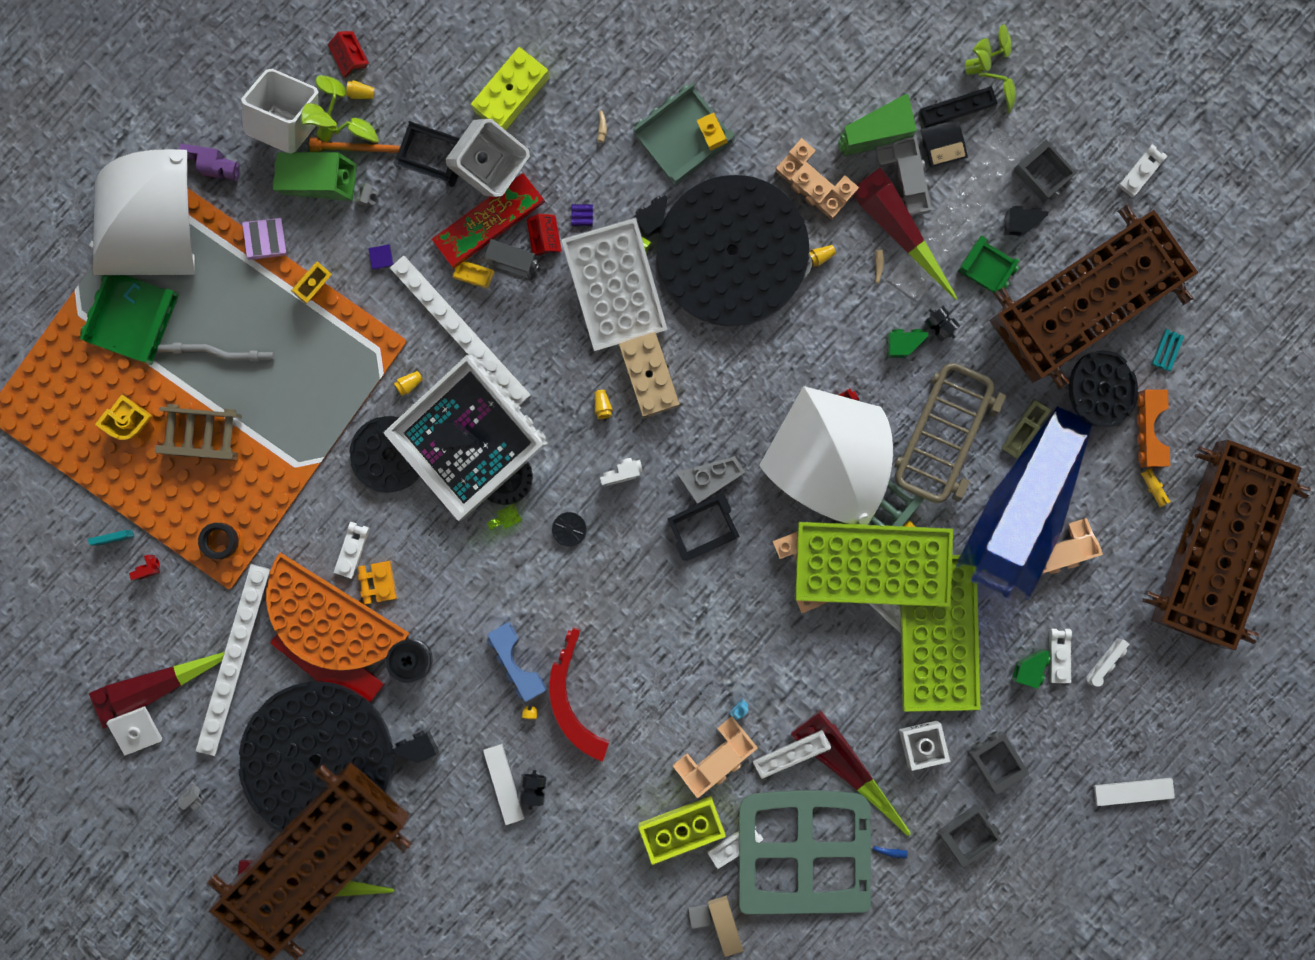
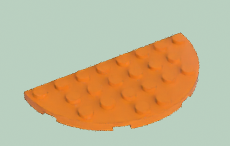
(325, 622)

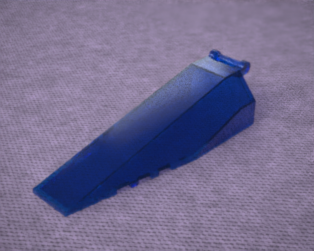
(1029, 508)

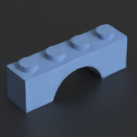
(528, 683)

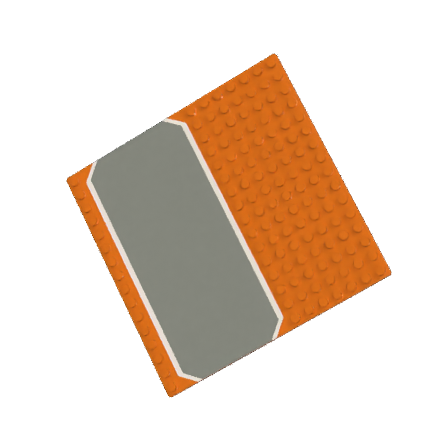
(290, 406)

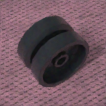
(397, 661)

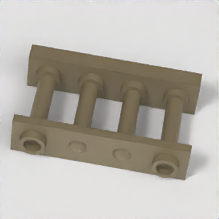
(187, 448)

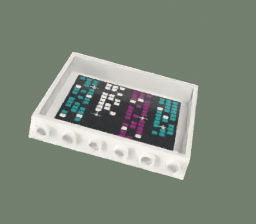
(474, 400)

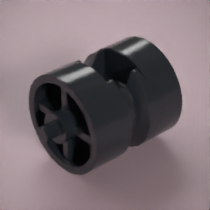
(942, 323)
(532, 789)

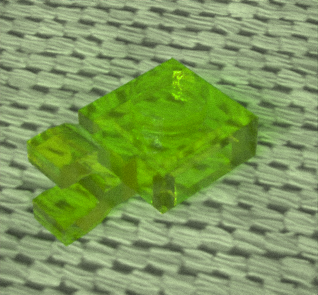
(507, 516)

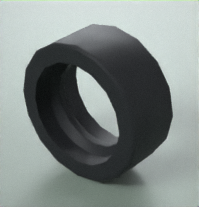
(203, 539)

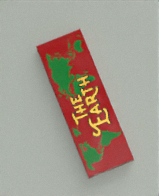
(488, 221)

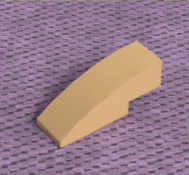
(725, 926)

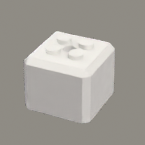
(274, 110)
(503, 157)

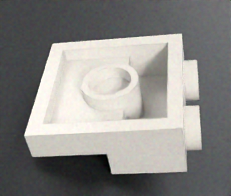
(627, 470)

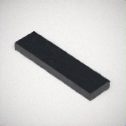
(958, 106)

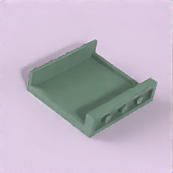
(675, 137)

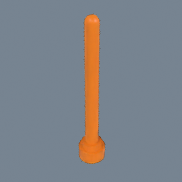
(317, 145)

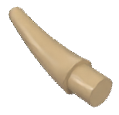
(602, 132)
(879, 260)

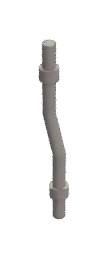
(180, 348)

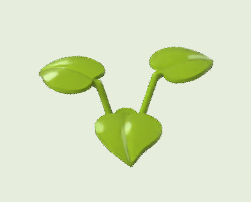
(983, 63)
(315, 115)

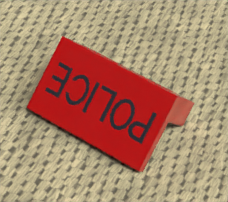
(347, 52)
(543, 234)

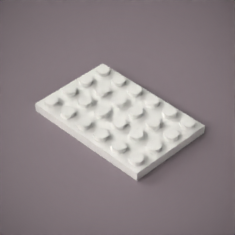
(614, 284)

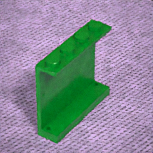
(129, 327)

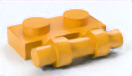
(383, 582)

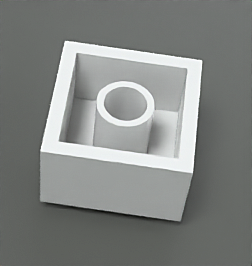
(924, 745)

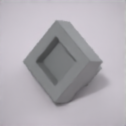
(364, 193)
(190, 798)

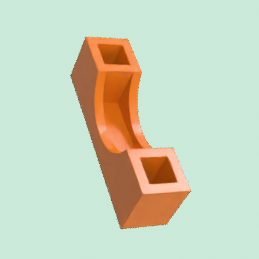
(1152, 452)

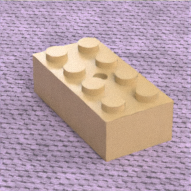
(653, 393)

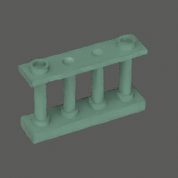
(899, 517)

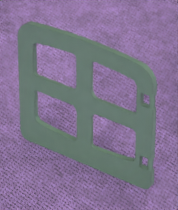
(805, 851)

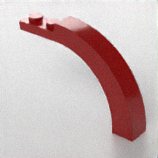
(568, 722)

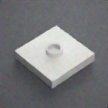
(134, 730)

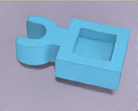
(739, 710)

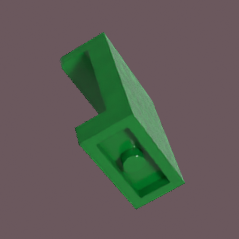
(988, 266)

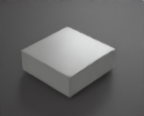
(699, 916)

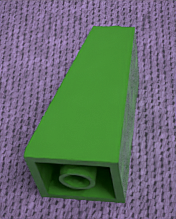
(879, 127)
(315, 175)

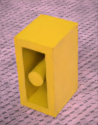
(311, 282)

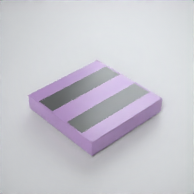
(264, 239)

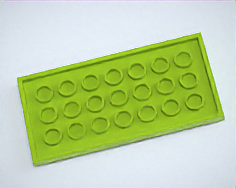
(874, 564)
(942, 650)

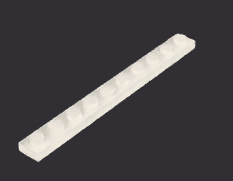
(458, 328)
(233, 660)

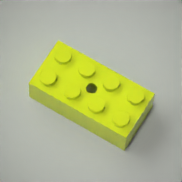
(520, 74)
(666, 841)

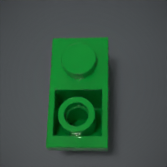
(902, 344)
(1031, 669)

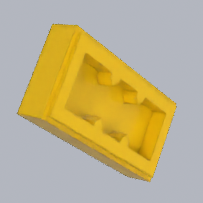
(712, 131)
(473, 274)

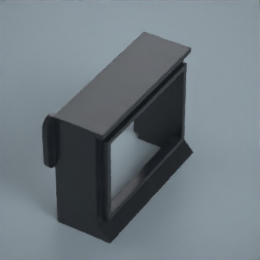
(448, 177)
(725, 509)

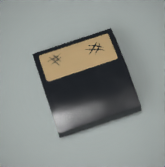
(944, 143)

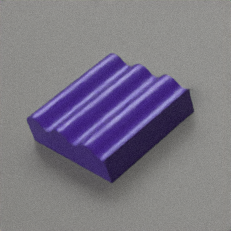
(582, 215)
(381, 257)

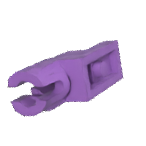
(211, 162)

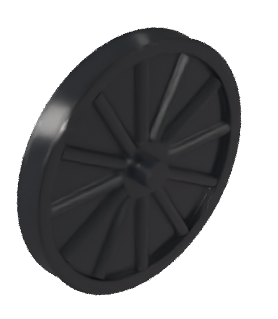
(569, 529)

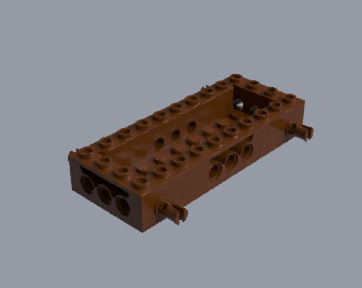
(1024, 321)
(1211, 536)
(346, 798)

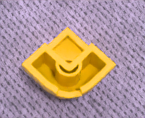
(124, 419)

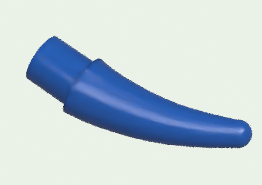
(895, 853)

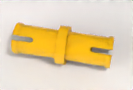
(1155, 487)

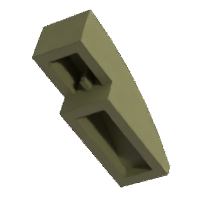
(1026, 428)

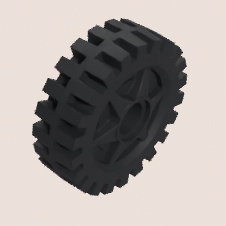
(514, 488)

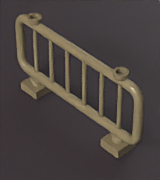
(951, 485)

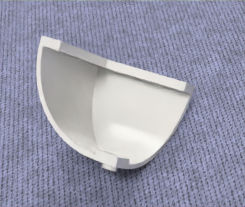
(143, 216)
(832, 456)

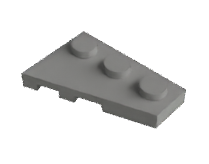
(711, 477)

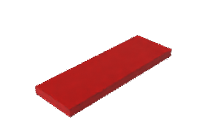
(358, 679)

